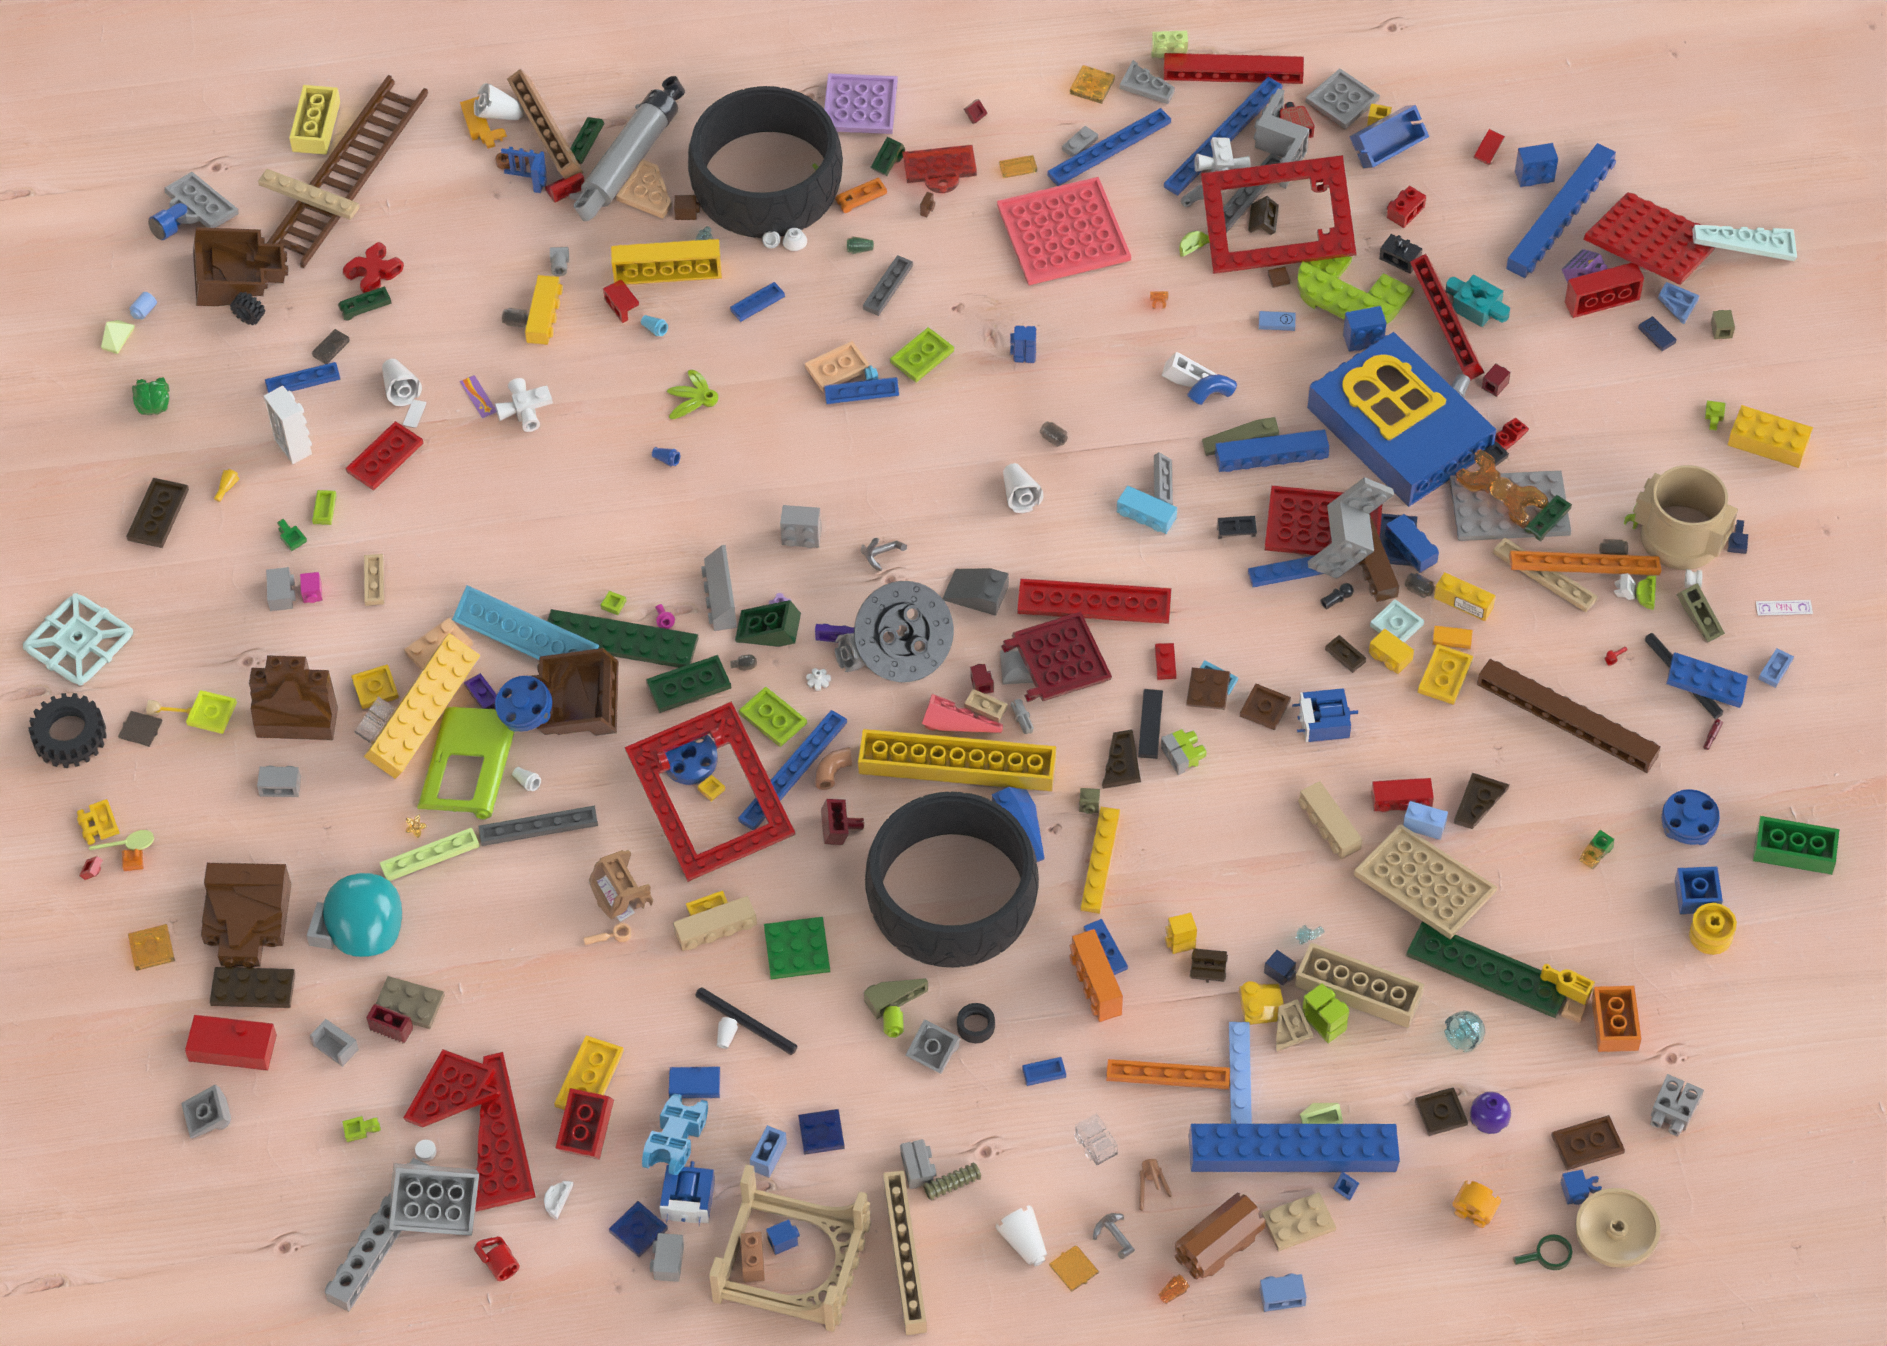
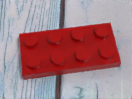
(384, 455)

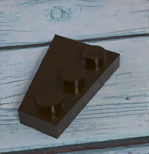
(1122, 761)
(1478, 799)

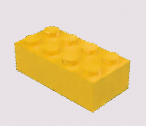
(1770, 436)

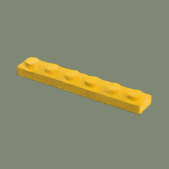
(1100, 860)

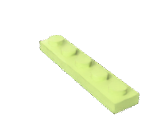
(429, 854)

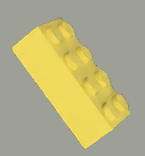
(314, 119)

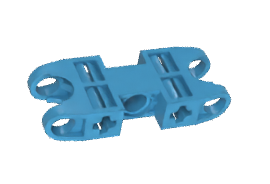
(677, 1124)

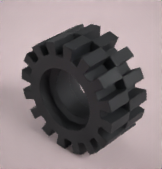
(247, 308)

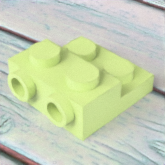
(1168, 42)

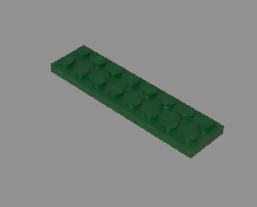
(630, 639)
(1486, 969)

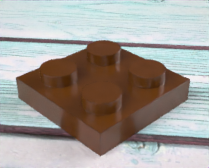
(1208, 688)
(1265, 706)

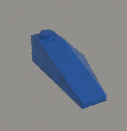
(1023, 808)

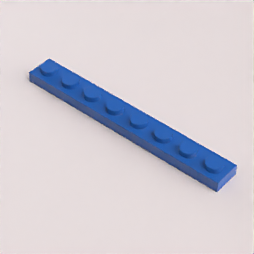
(1109, 147)
(797, 765)

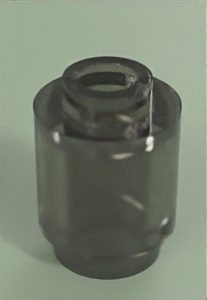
(515, 317)
(1053, 433)
(1613, 547)
(1419, 585)

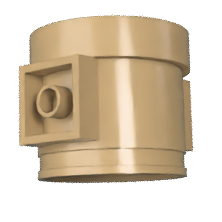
(1677, 542)

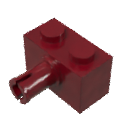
(836, 823)

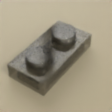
(330, 346)

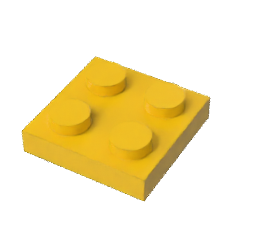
(374, 683)

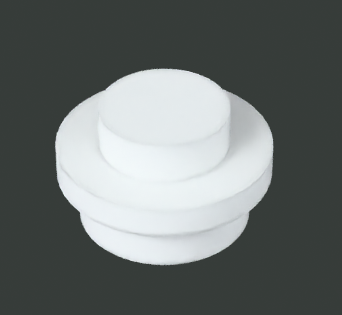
(771, 239)

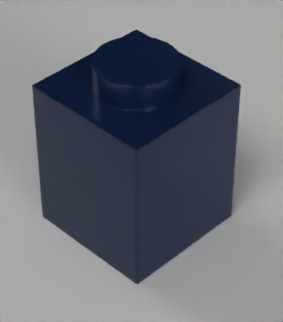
(1280, 967)

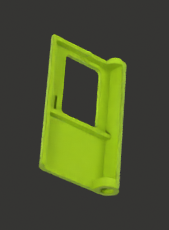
(468, 734)

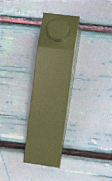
(1255, 429)

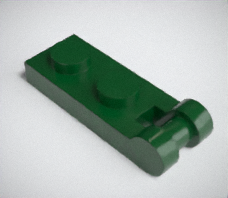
(364, 303)
(1548, 517)

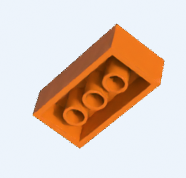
(1096, 975)

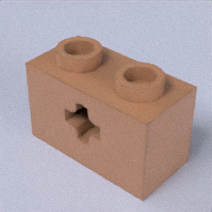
(752, 1257)

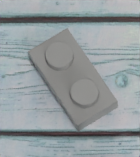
(1080, 141)

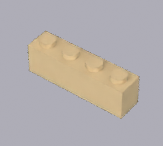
(1330, 820)
(715, 923)

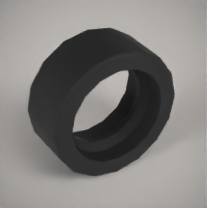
(975, 1009)

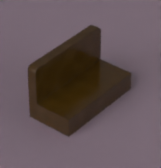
(1264, 215)

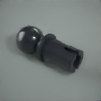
(1346, 590)

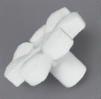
(818, 678)

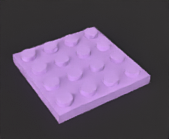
(861, 102)

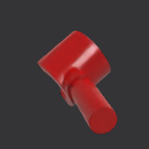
(1611, 657)

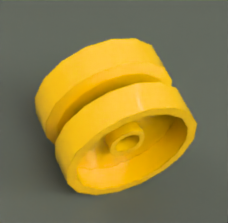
(1712, 928)

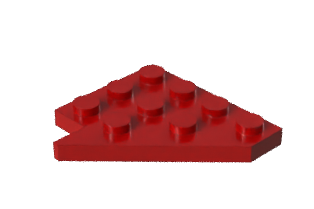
(451, 1088)

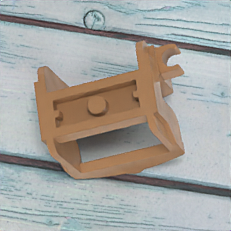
(628, 892)

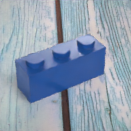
(1412, 543)

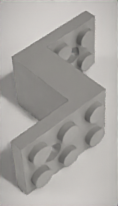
(1278, 135)
(1350, 528)

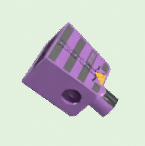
(1583, 264)

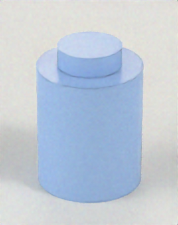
(142, 305)

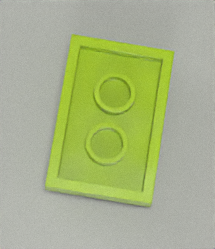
(922, 354)
(772, 716)

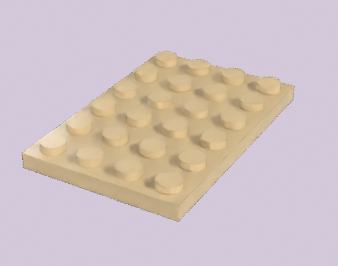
(1425, 881)

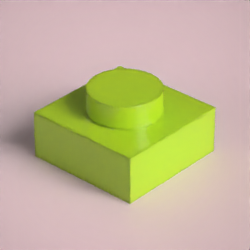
(613, 603)

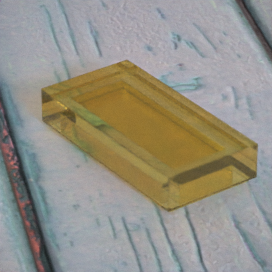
(1018, 166)

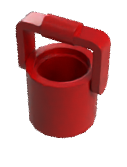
(499, 1259)

